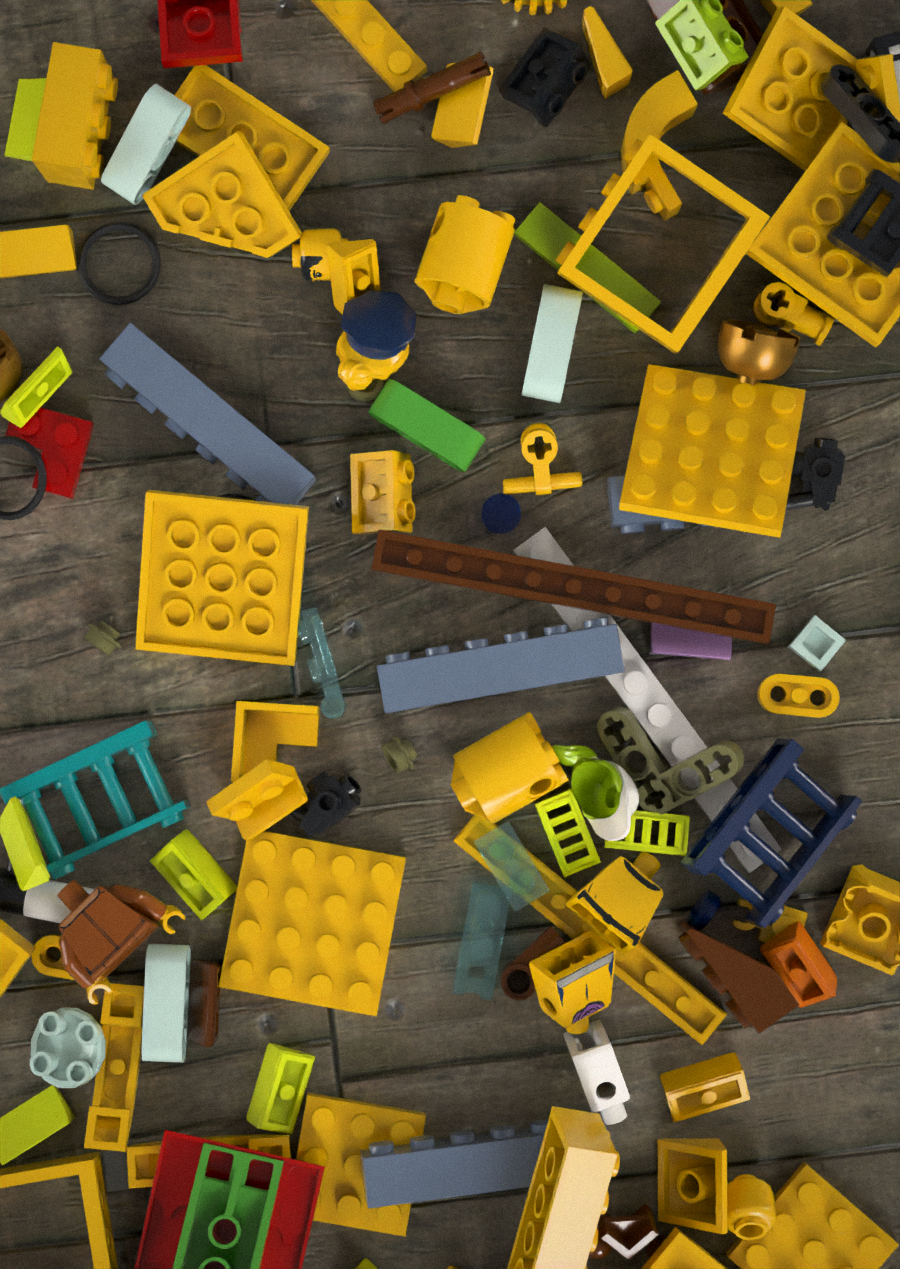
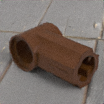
(543, 944)

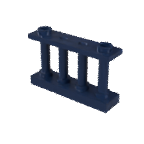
(733, 825)

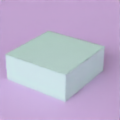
(816, 643)

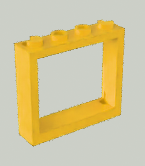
(715, 280)
(94, 1197)

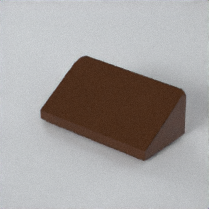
(204, 1002)

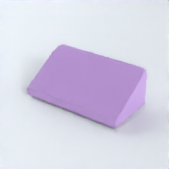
(688, 643)

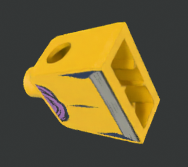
(575, 981)

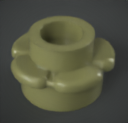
(103, 637)
(399, 754)

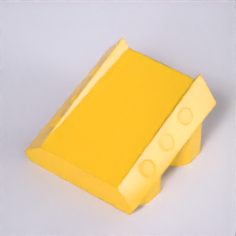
(867, 920)

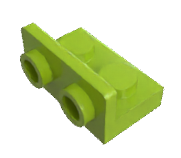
(701, 40)

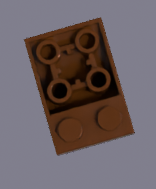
(754, 988)

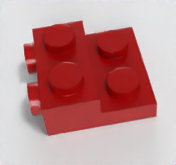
(199, 32)

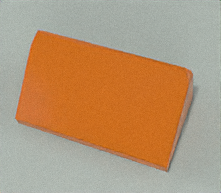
(800, 965)

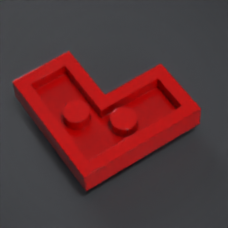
(63, 447)

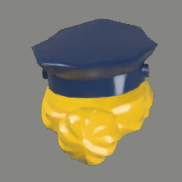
(374, 337)

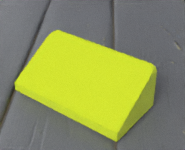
(25, 118)
(37, 388)
(22, 846)
(194, 874)
(280, 1089)
(33, 1122)

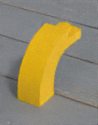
(656, 112)

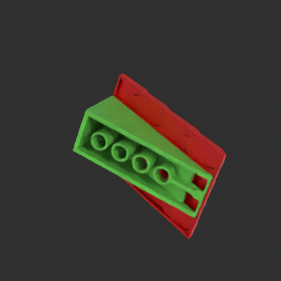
(227, 1207)

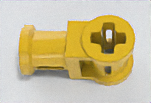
(792, 312)

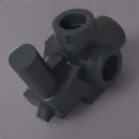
(822, 472)
(328, 803)

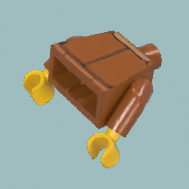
(106, 930)

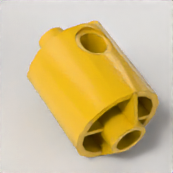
(464, 255)
(506, 770)

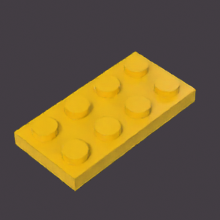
(223, 108)

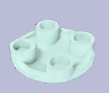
(67, 1047)

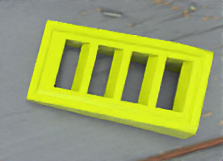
(553, 802)
(680, 840)

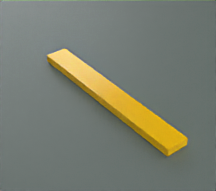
(637, 967)

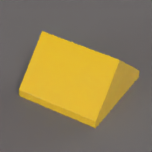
(693, 1183)

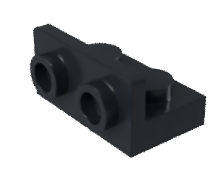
(546, 75)

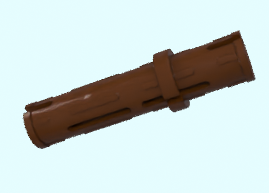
(432, 87)

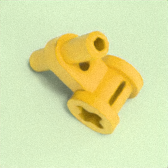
(542, 481)

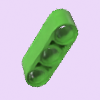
(426, 425)

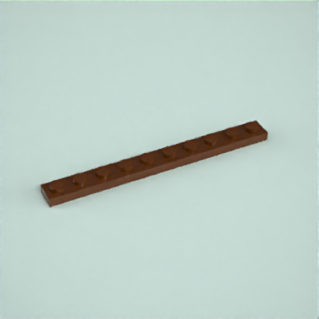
(573, 587)

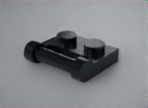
(882, 243)

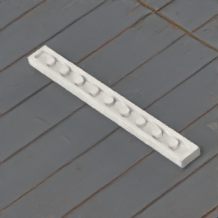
(652, 707)

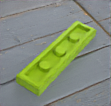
(548, 236)

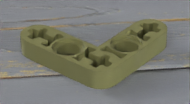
(665, 779)

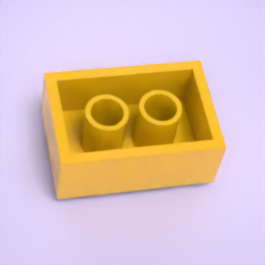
(74, 116)

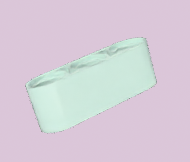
(145, 144)
(552, 343)
(166, 1003)

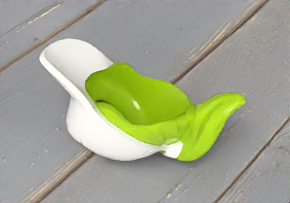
(601, 790)

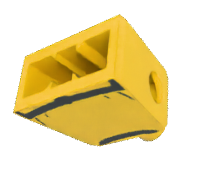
(620, 900)

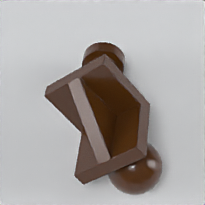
(627, 1234)

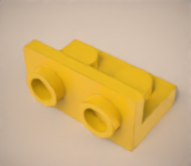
(382, 492)
(260, 798)

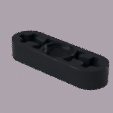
(863, 111)

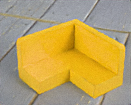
(264, 726)

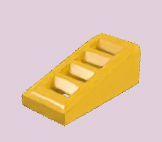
(608, 61)

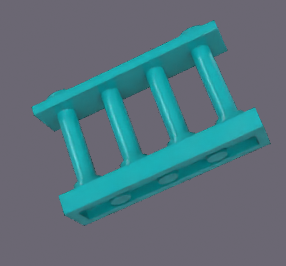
(100, 760)

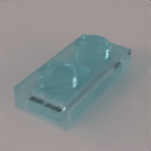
(511, 866)

